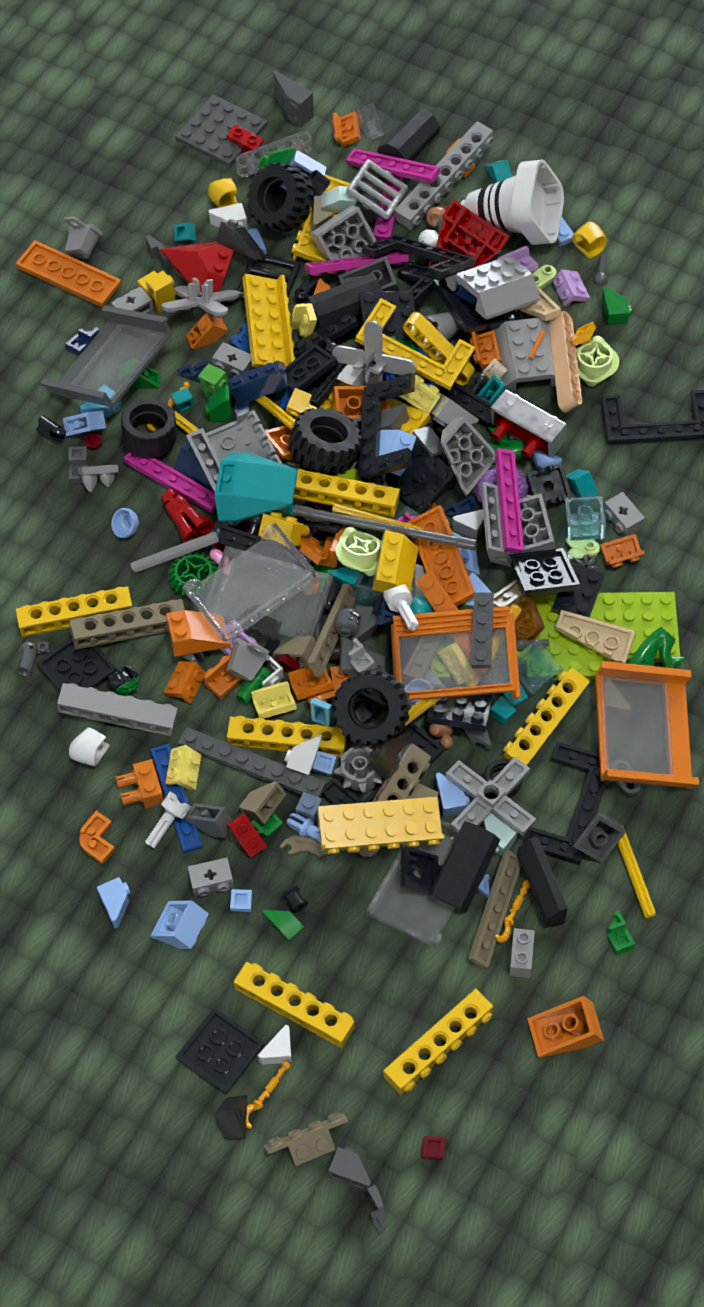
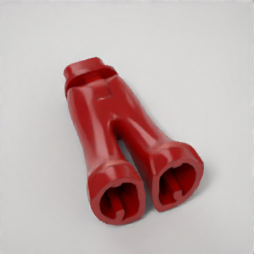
(178, 509)

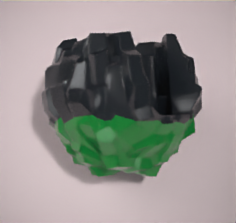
(124, 681)

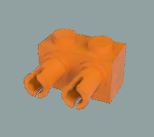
(149, 787)

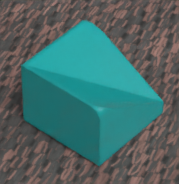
(184, 232)
(182, 400)
(502, 711)

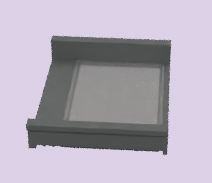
(113, 357)

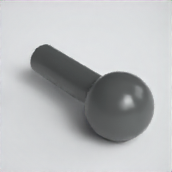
(601, 278)
(523, 644)

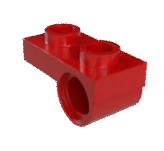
(244, 138)
(247, 835)

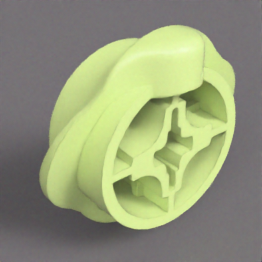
(605, 360)
(358, 550)

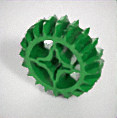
(197, 568)

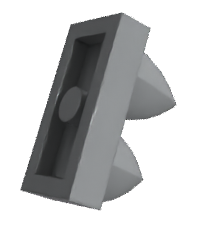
(90, 474)

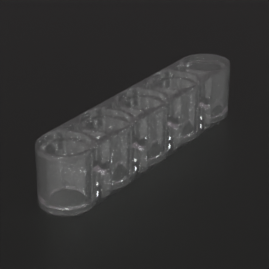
(248, 162)

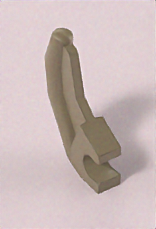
(302, 844)

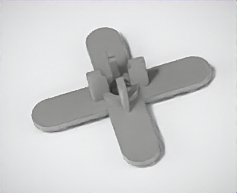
(206, 300)
(373, 350)

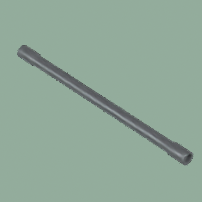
(460, 542)

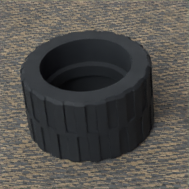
(148, 412)

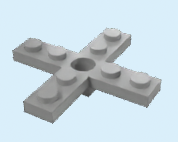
(501, 806)

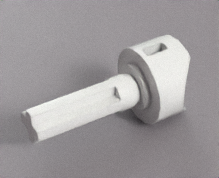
(399, 600)
(173, 809)

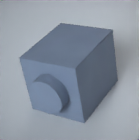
(308, 806)

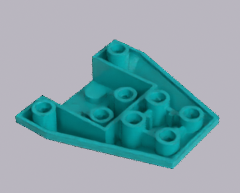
(252, 486)

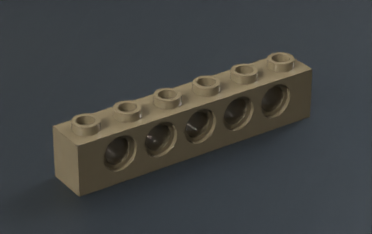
(120, 630)
(420, 763)

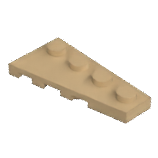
(600, 636)

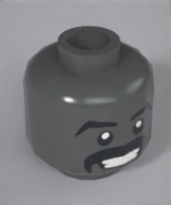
(347, 622)

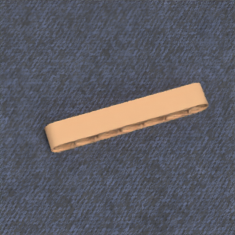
(565, 362)

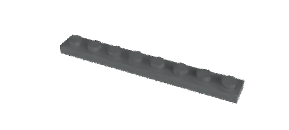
(252, 763)

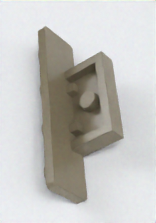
(309, 1142)

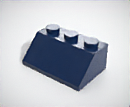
(258, 382)
(189, 466)

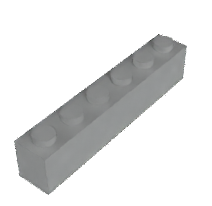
(117, 709)

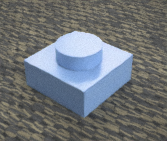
(324, 763)
(241, 900)

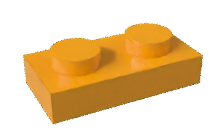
(584, 334)

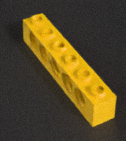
(348, 492)
(64, 606)
(575, 684)
(276, 741)
(473, 1003)
(317, 1024)

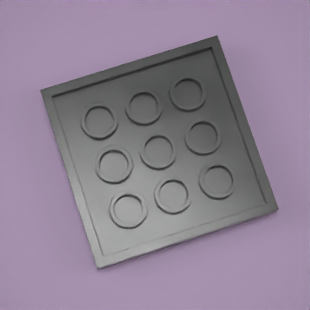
(211, 124)

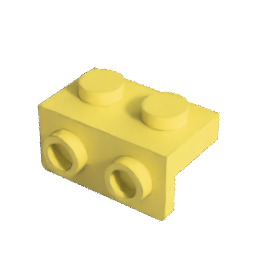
(273, 700)
(183, 767)

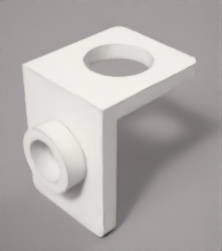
(276, 676)

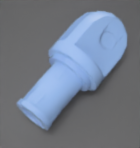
(304, 826)

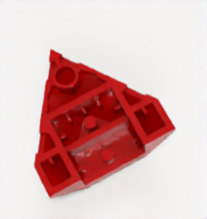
(201, 262)

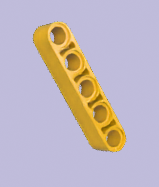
(434, 343)

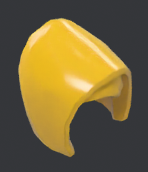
(223, 192)
(590, 239)

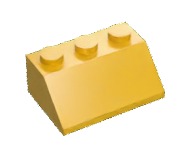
(395, 562)

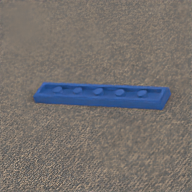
(186, 832)

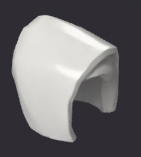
(88, 747)

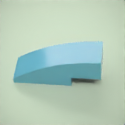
(322, 713)

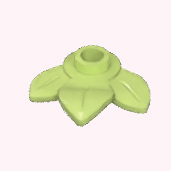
(583, 547)

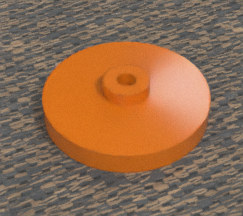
(324, 696)

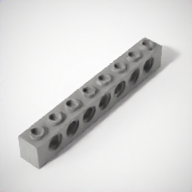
(452, 166)

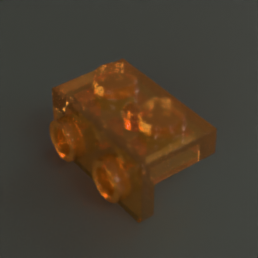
(529, 622)

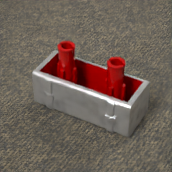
(527, 424)

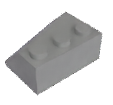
(343, 235)
(466, 452)
(535, 526)

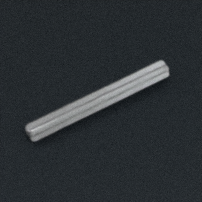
(174, 552)

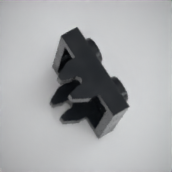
(554, 474)
(427, 864)

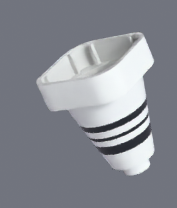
(523, 203)

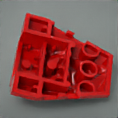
(469, 235)

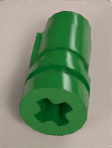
(244, 694)

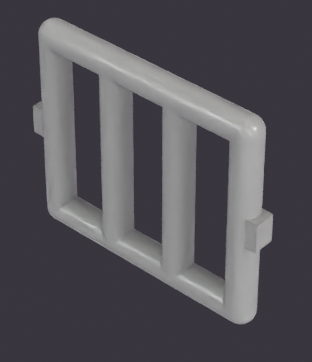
(356, 182)

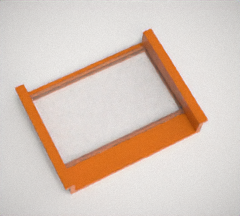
(438, 655)
(643, 725)

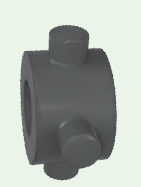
(43, 648)

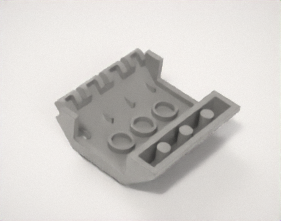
(498, 286)
(515, 344)
(233, 437)
(492, 523)

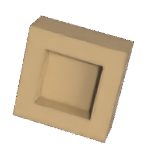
(495, 367)

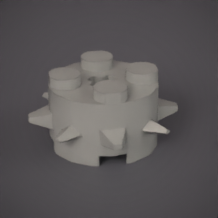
(356, 770)

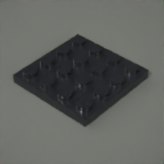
(465, 311)

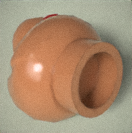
(434, 215)
(442, 732)

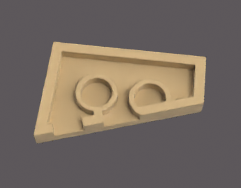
(544, 309)

